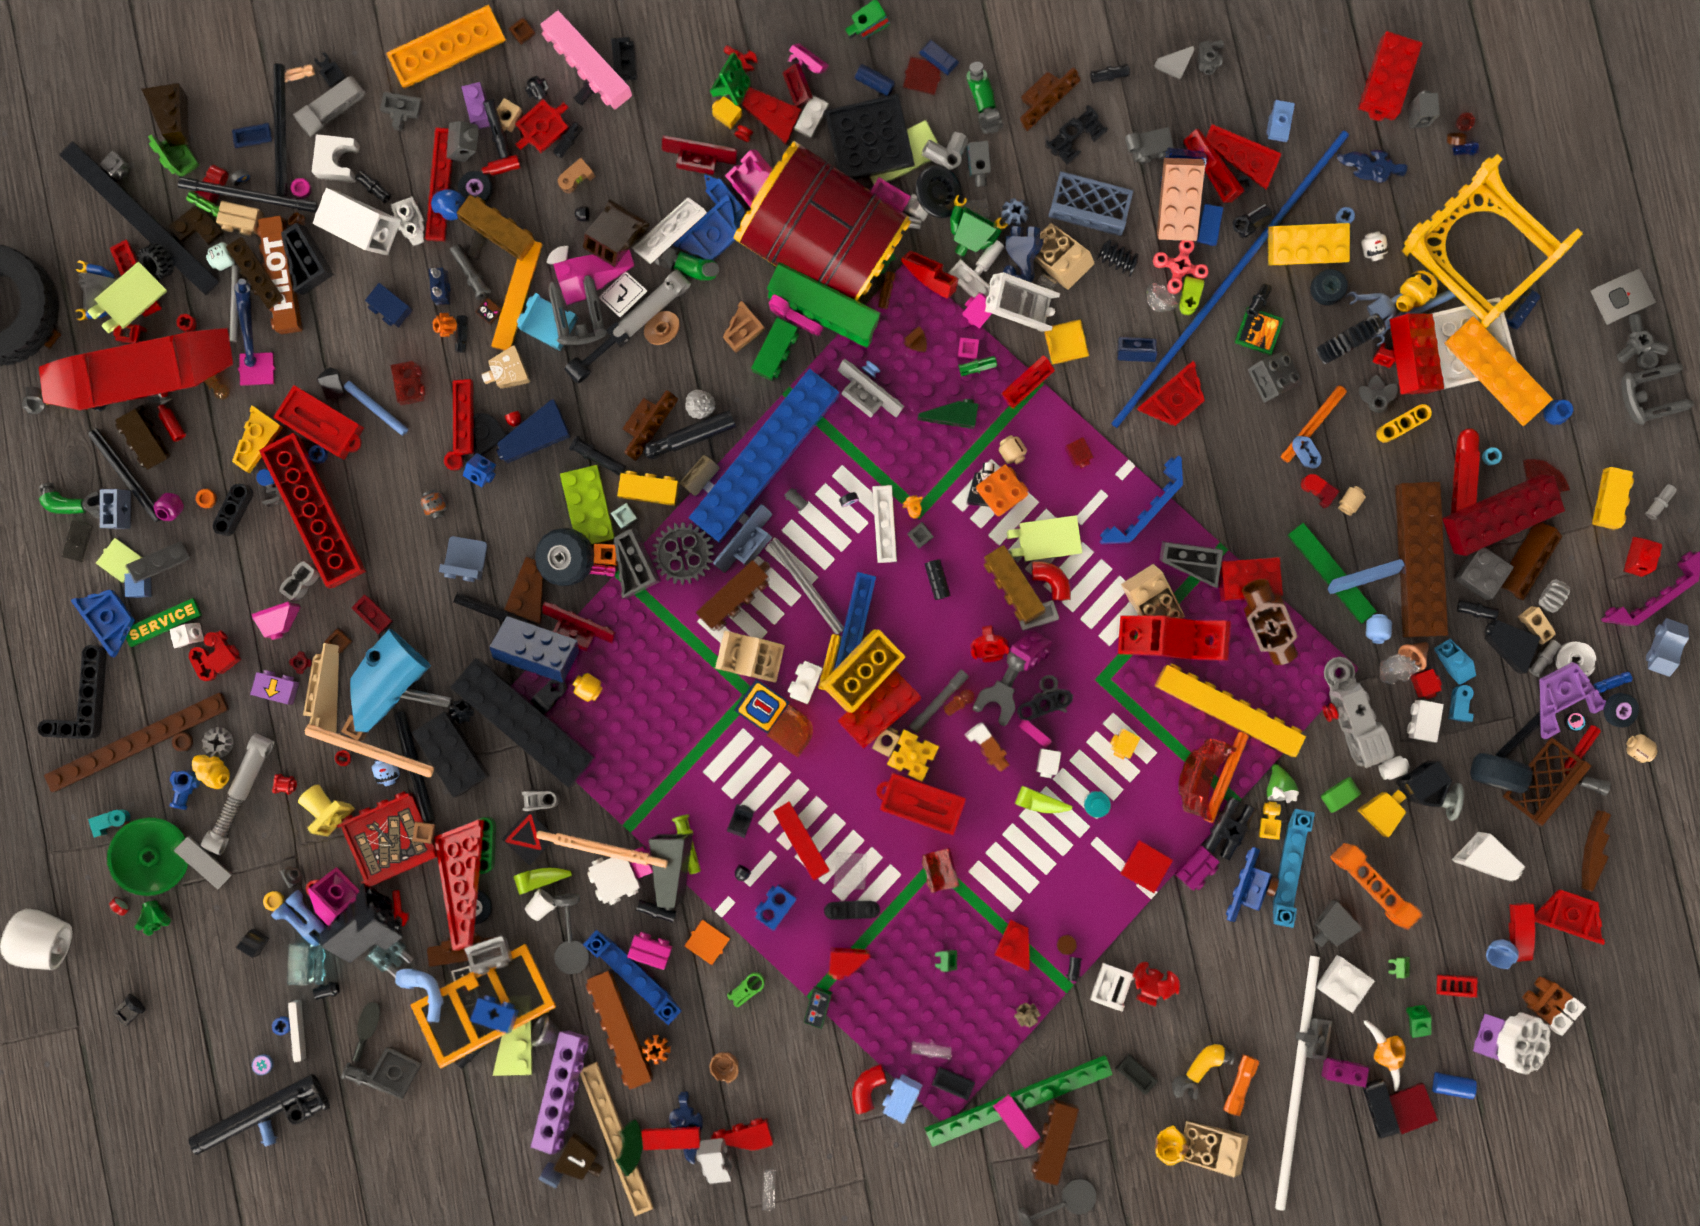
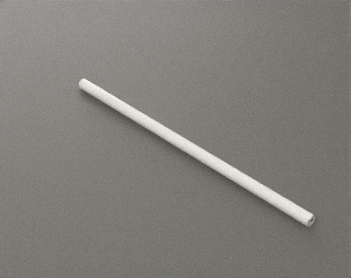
(1297, 1085)

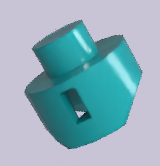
(1096, 804)

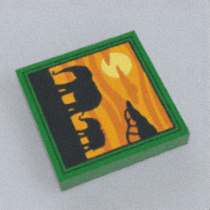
(1259, 332)

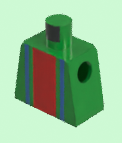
(868, 20)

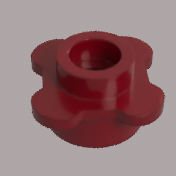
(294, 662)

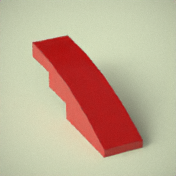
(126, 259)
(801, 841)

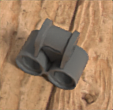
(1053, 689)

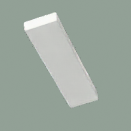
(884, 524)

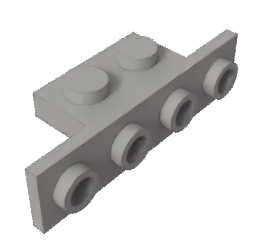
(866, 393)

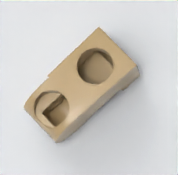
(1537, 624)

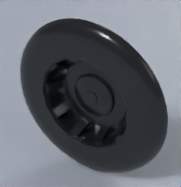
(934, 194)

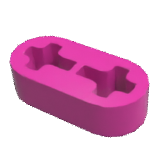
(1035, 733)

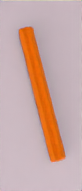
(1316, 420)
(1226, 775)

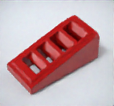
(1473, 985)

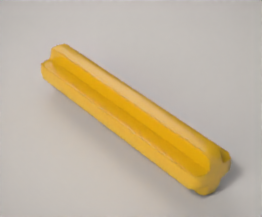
(830, 658)

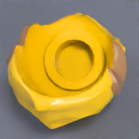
(1171, 1146)

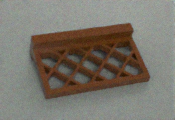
(1563, 788)

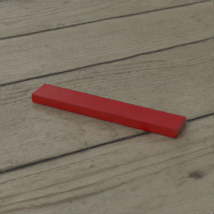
(440, 180)

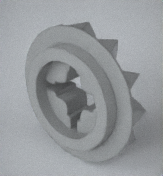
(221, 750)

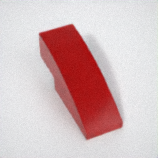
(930, 273)
(1522, 929)

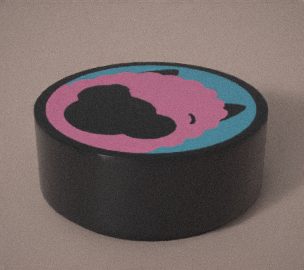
(1575, 721)

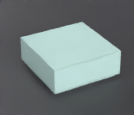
(624, 516)

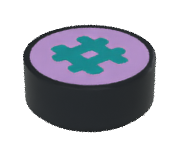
(848, 499)

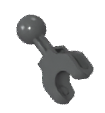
(1001, 691)

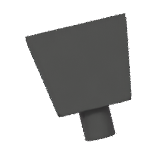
(463, 138)
(1335, 925)

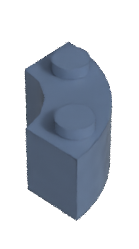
(1667, 647)

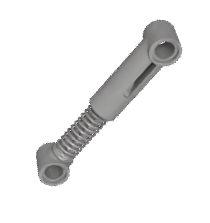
(257, 750)

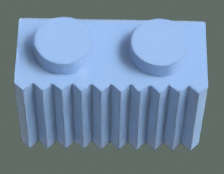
(902, 1098)

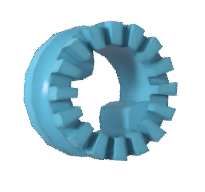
(1485, 456)

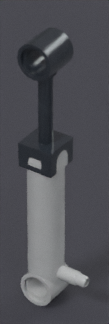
(621, 332)

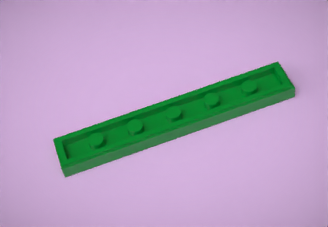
(1330, 570)

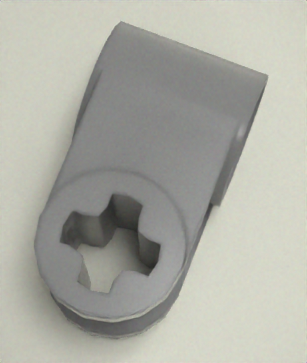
(537, 800)

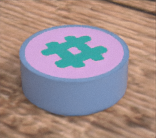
(262, 1064)

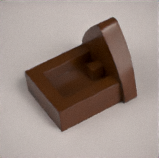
(916, 340)

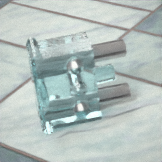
(379, 954)

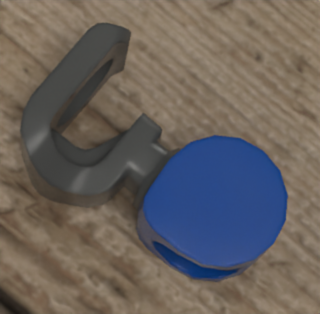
(265, 479)

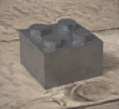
(1483, 573)

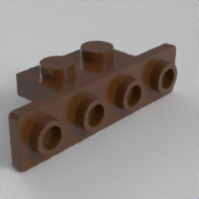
(1046, 95)
(646, 422)
(446, 955)

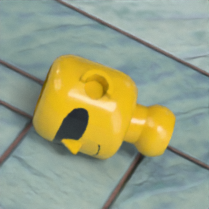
(1417, 291)

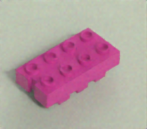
(750, 175)

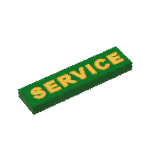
(163, 622)

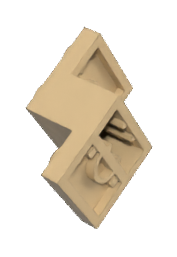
(750, 656)

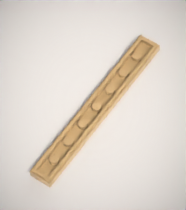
(610, 1126)

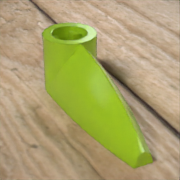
(1040, 802)
(538, 878)

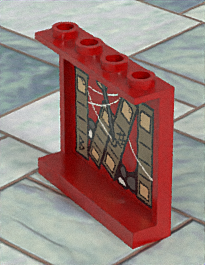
(383, 839)

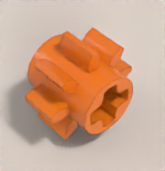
(444, 324)

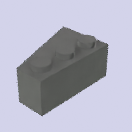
(1194, 560)
(634, 563)

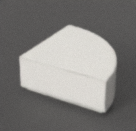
(558, 255)

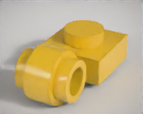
(1269, 826)

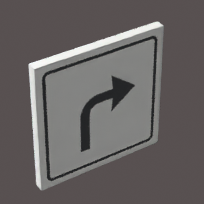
(623, 294)

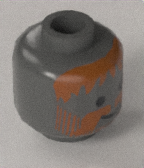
(433, 504)

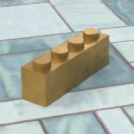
(495, 227)
(1014, 584)

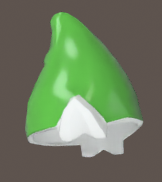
(1281, 786)

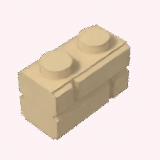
(238, 217)

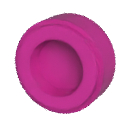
(301, 188)

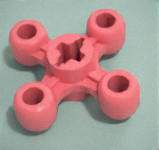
(1188, 268)

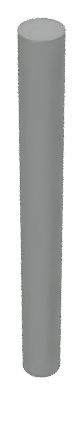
(234, 312)

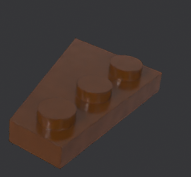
(527, 592)

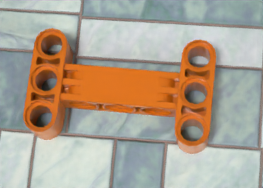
(1399, 911)

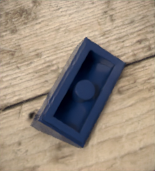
(1137, 349)

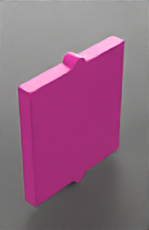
(259, 374)

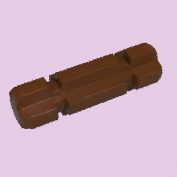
(886, 290)

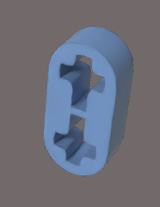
(1304, 454)

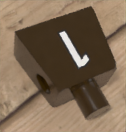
(578, 1159)

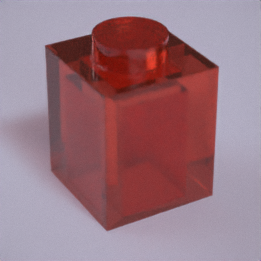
(1079, 453)

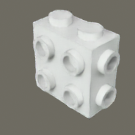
(613, 879)

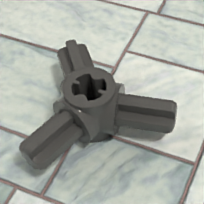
(1634, 345)

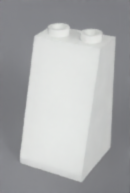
(356, 222)

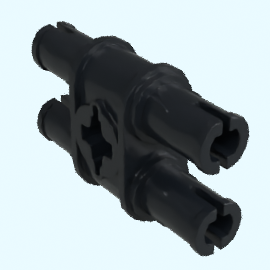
(1234, 836)

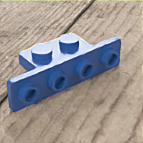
(1251, 886)

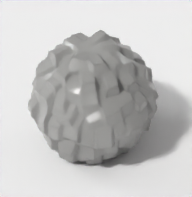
(699, 404)

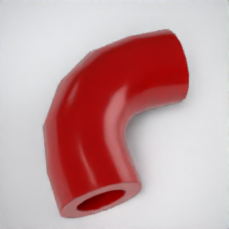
(1055, 577)
(864, 1086)

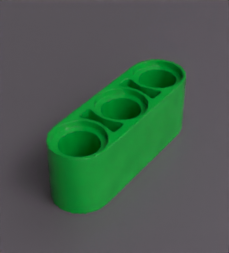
(489, 836)

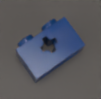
(483, 1014)

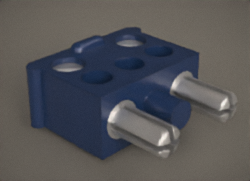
(439, 286)

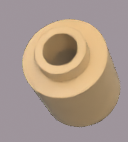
(1352, 500)

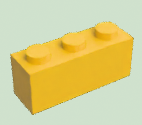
(648, 488)
(1613, 498)

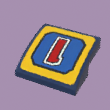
(761, 706)

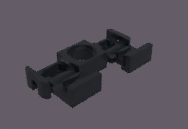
(1084, 122)

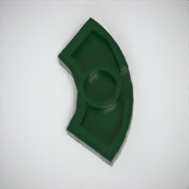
(631, 1147)

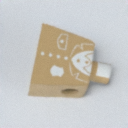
(507, 369)

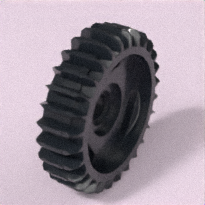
(1351, 338)

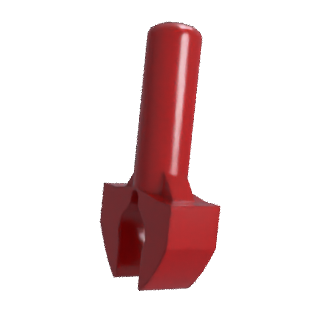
(743, 57)
(398, 908)

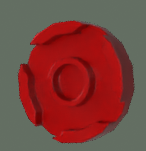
(989, 646)

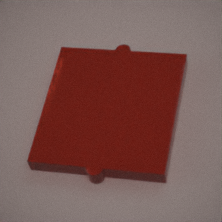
(922, 76)

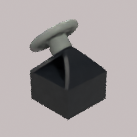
(1429, 787)

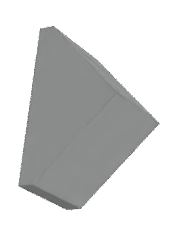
(1175, 63)

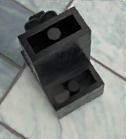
(364, 923)

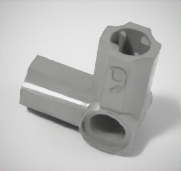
(953, 151)

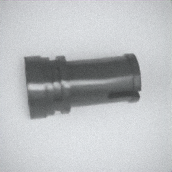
(1600, 786)

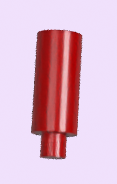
(502, 165)
(171, 423)

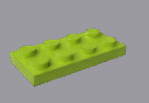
(587, 504)

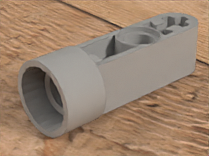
(329, 105)

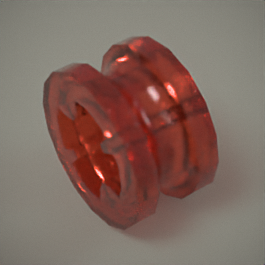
(1464, 128)

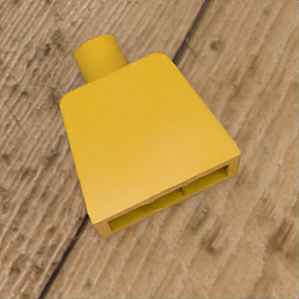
(1384, 812)

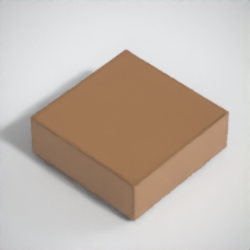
(423, 832)

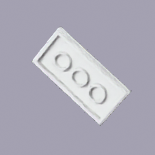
(669, 230)

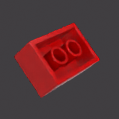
(1238, 573)

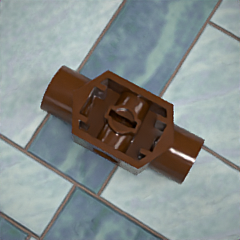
(1270, 622)

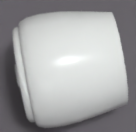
(36, 940)

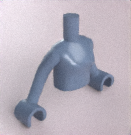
(1383, 306)

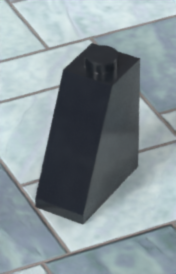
(1512, 644)

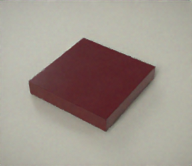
(1412, 1108)

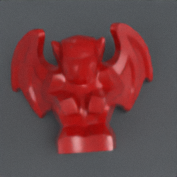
(1152, 984)

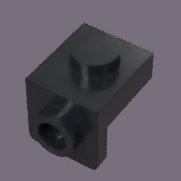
(740, 820)

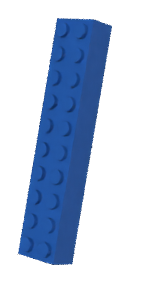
(764, 456)

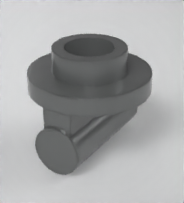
(291, 876)

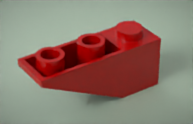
(749, 1136)

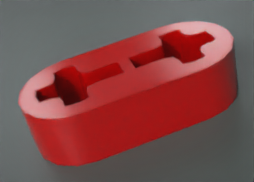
(199, 667)

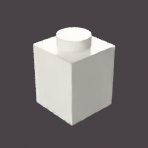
(1048, 763)

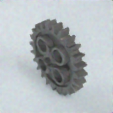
(666, 558)

